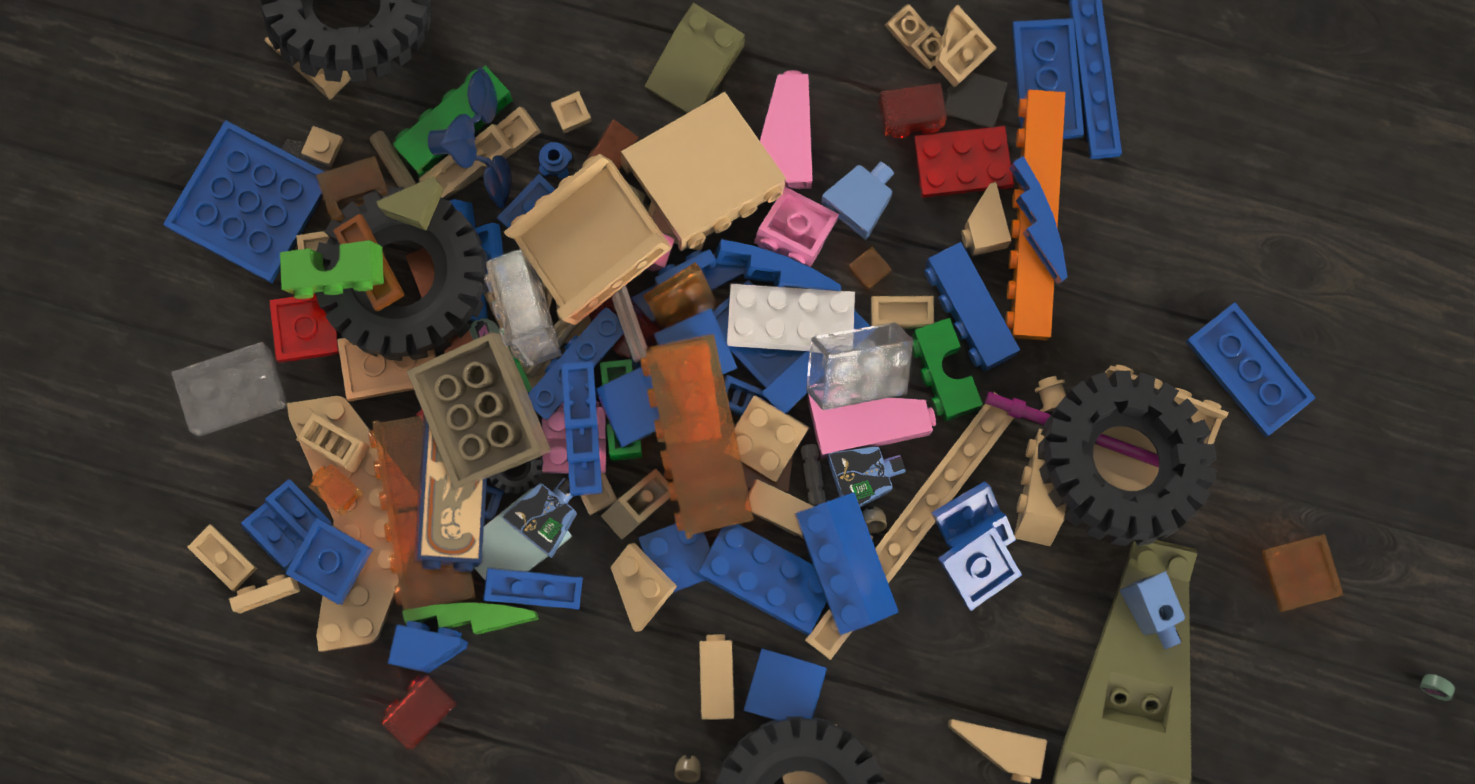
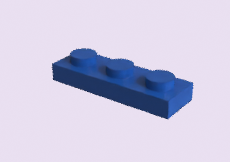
(532, 588)

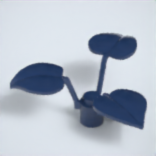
(460, 144)

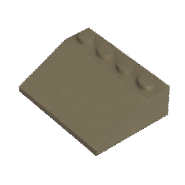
(478, 410)

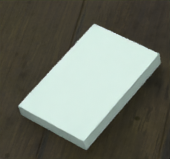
(508, 548)

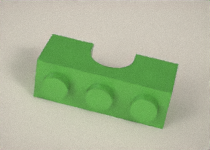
(357, 268)

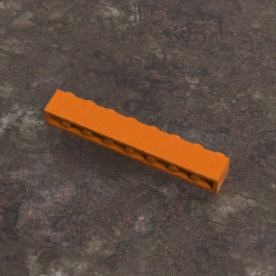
(1042, 148)

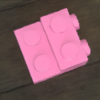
(796, 227)
(555, 433)

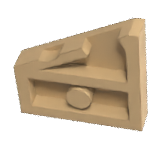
(961, 47)
(641, 585)

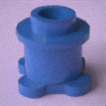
(556, 168)

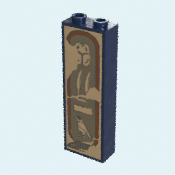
(447, 518)

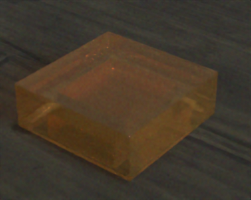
(869, 268)

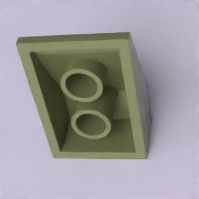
(695, 60)

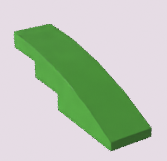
(481, 616)

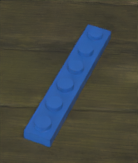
(1095, 79)

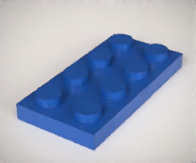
(1048, 62)
(1250, 370)
(765, 577)

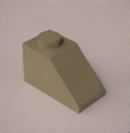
(637, 504)

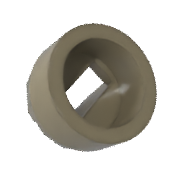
(875, 519)
(688, 769)

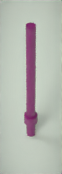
(1017, 409)

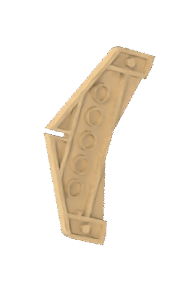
(372, 595)

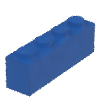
(971, 307)

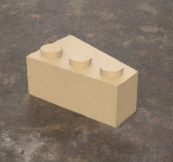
(1037, 516)

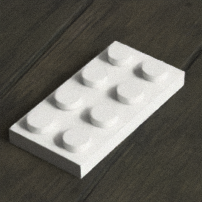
(786, 316)

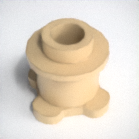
(1050, 392)

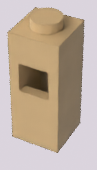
(716, 678)

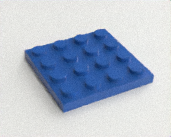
(247, 201)

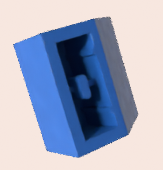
(424, 650)

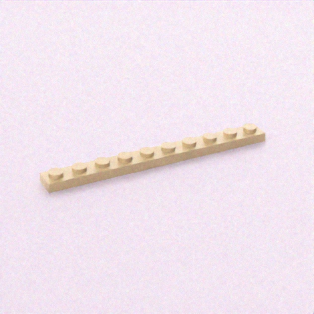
(917, 516)

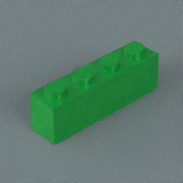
(413, 142)

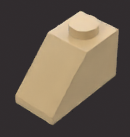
(987, 226)

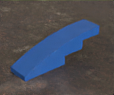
(1043, 232)
(772, 267)
(792, 383)
(581, 428)

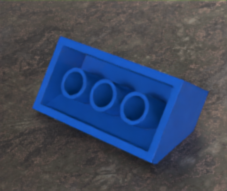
(846, 563)

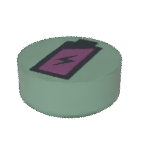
(483, 327)
(1437, 687)

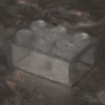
(522, 309)
(859, 365)
(229, 389)

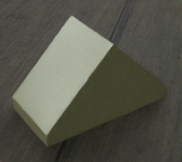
(414, 204)

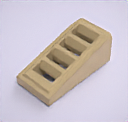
(349, 454)

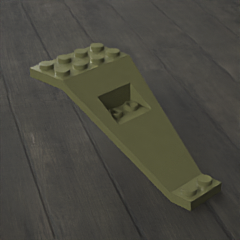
(1124, 737)

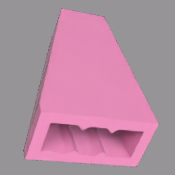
(787, 129)
(870, 424)

